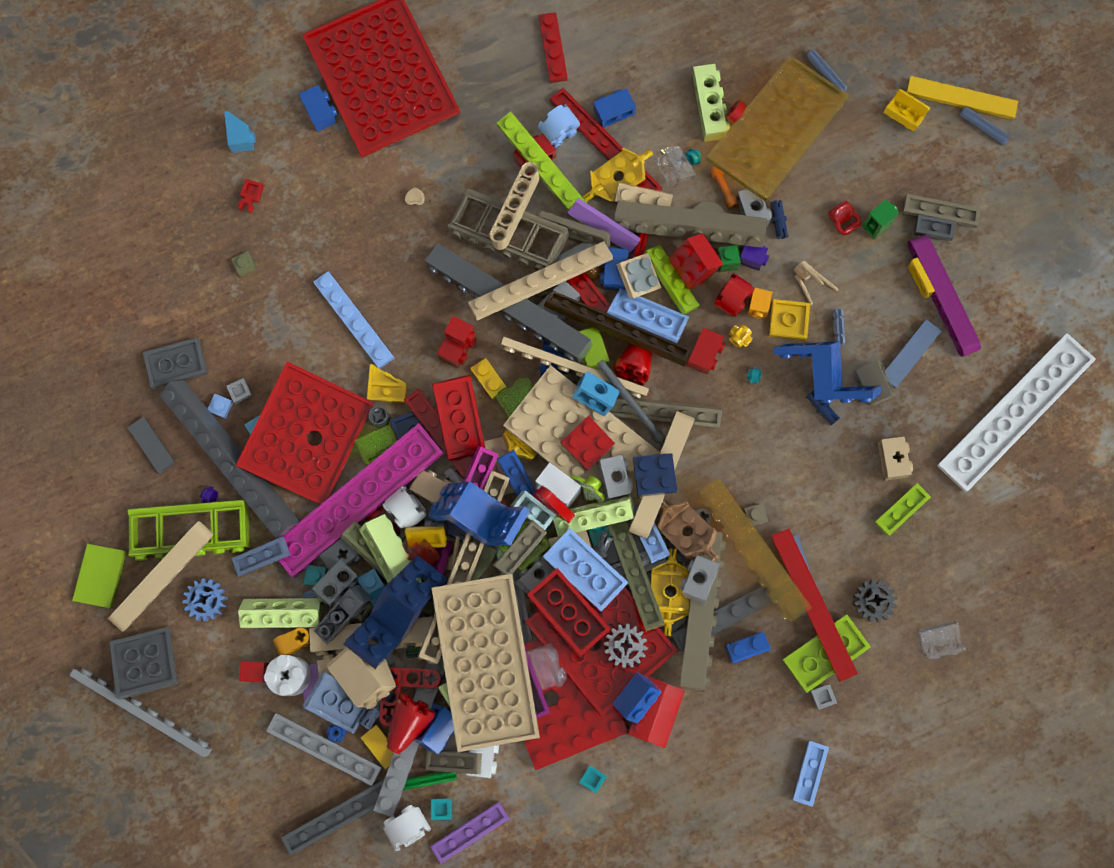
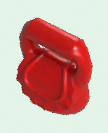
(841, 214)

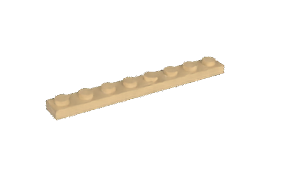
(540, 280)
(566, 365)

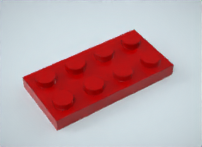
(458, 416)

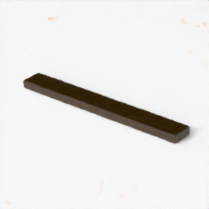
(617, 328)

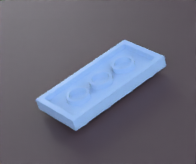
(648, 316)
(585, 569)

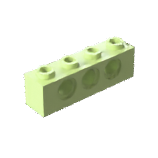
(711, 129)
(597, 515)
(280, 613)

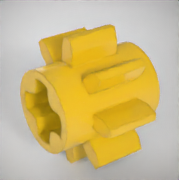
(740, 336)

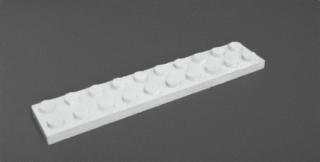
(1016, 412)

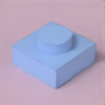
(220, 406)

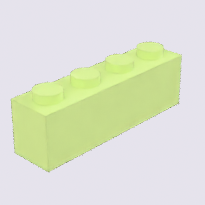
(385, 546)

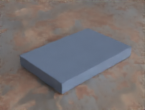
(333, 704)

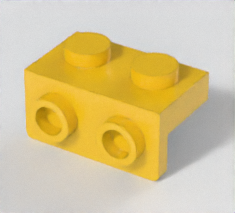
(906, 110)

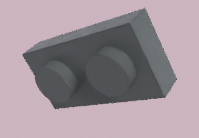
(935, 227)

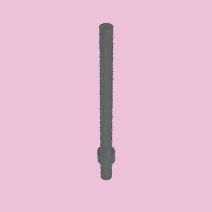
(657, 435)

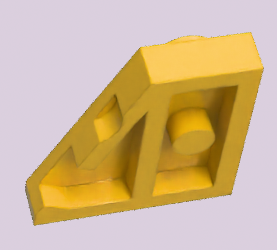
(385, 387)

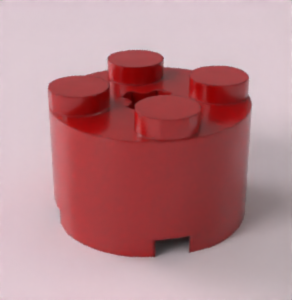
(733, 294)

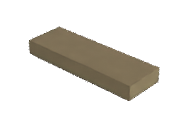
(520, 548)
(454, 762)

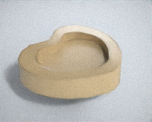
(414, 196)

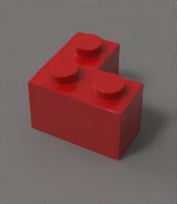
(458, 340)

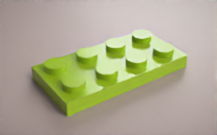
(810, 663)

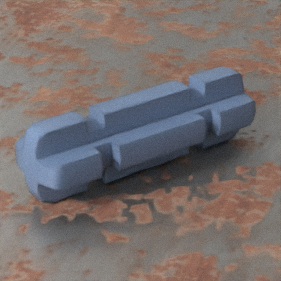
(838, 326)

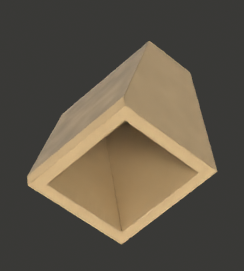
(360, 680)

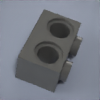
(330, 579)

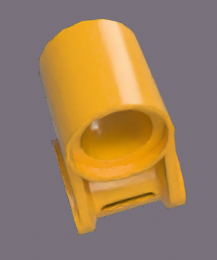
(290, 643)

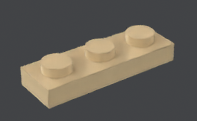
(643, 195)

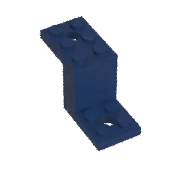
(395, 612)

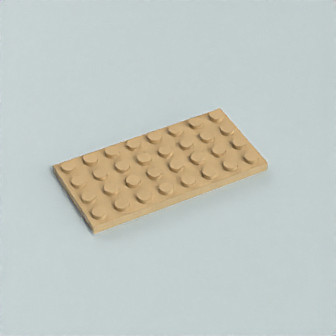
(552, 414)
(485, 663)

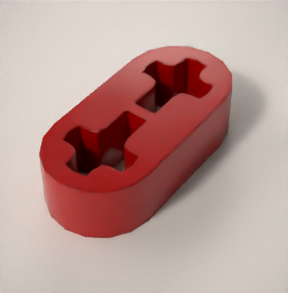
(736, 111)

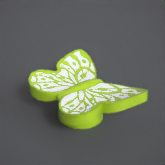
(590, 487)

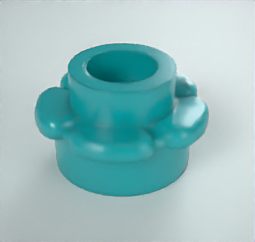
(693, 156)
(754, 375)

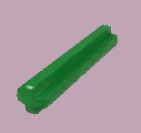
(430, 779)

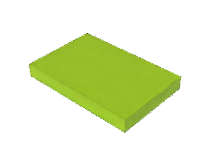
(99, 576)

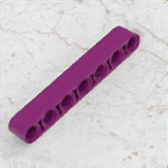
(945, 297)

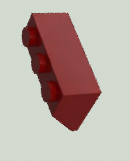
(660, 717)

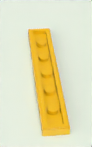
(962, 97)

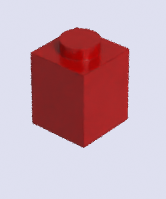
(252, 671)

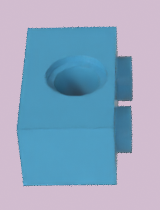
(595, 393)

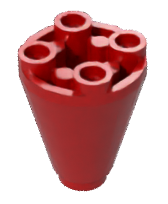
(634, 365)
(407, 722)

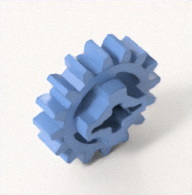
(199, 597)

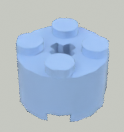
(559, 125)

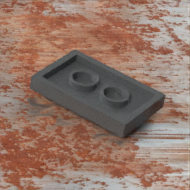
(175, 363)

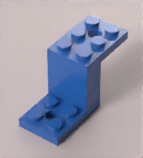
(827, 372)
(478, 514)

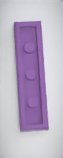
(597, 220)
(469, 832)

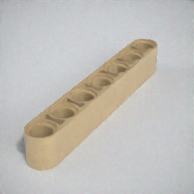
(650, 505)
(160, 576)

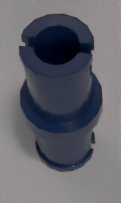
(779, 219)
(823, 408)

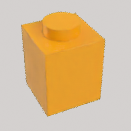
(759, 303)

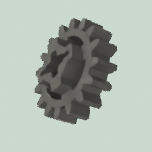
(876, 609)

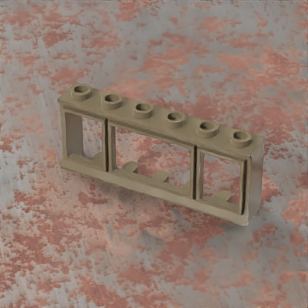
(522, 255)

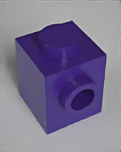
(754, 257)

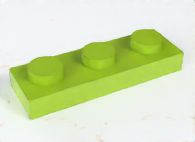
(902, 509)

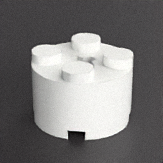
(405, 507)
(277, 676)
(406, 827)

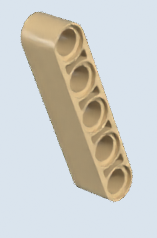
(514, 197)

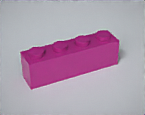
(480, 467)

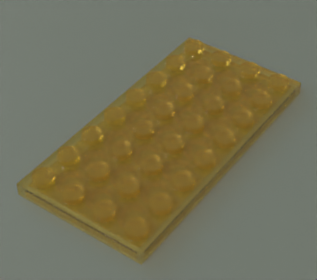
(777, 128)

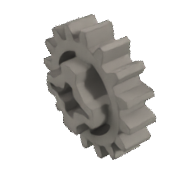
(634, 646)

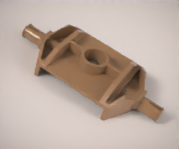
(682, 517)

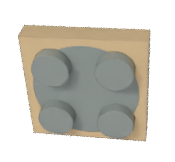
(638, 276)

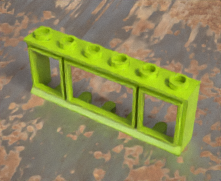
(214, 546)

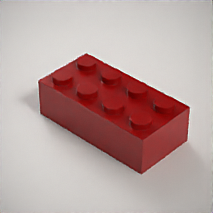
(568, 612)

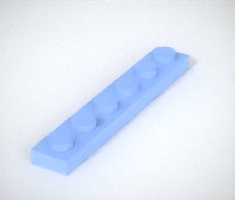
(353, 320)

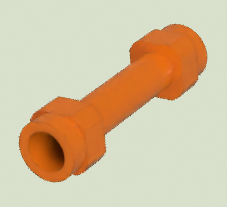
(731, 200)

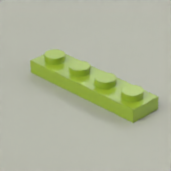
(671, 280)

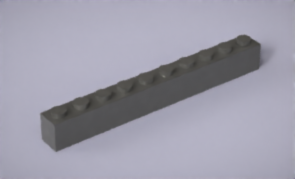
(524, 313)
(225, 454)

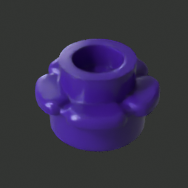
(209, 495)

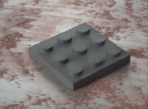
(143, 663)

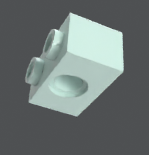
(538, 511)

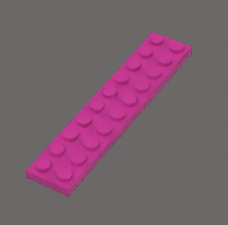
(359, 498)

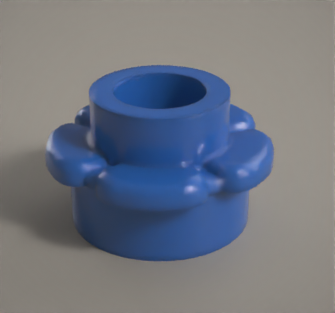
(332, 736)

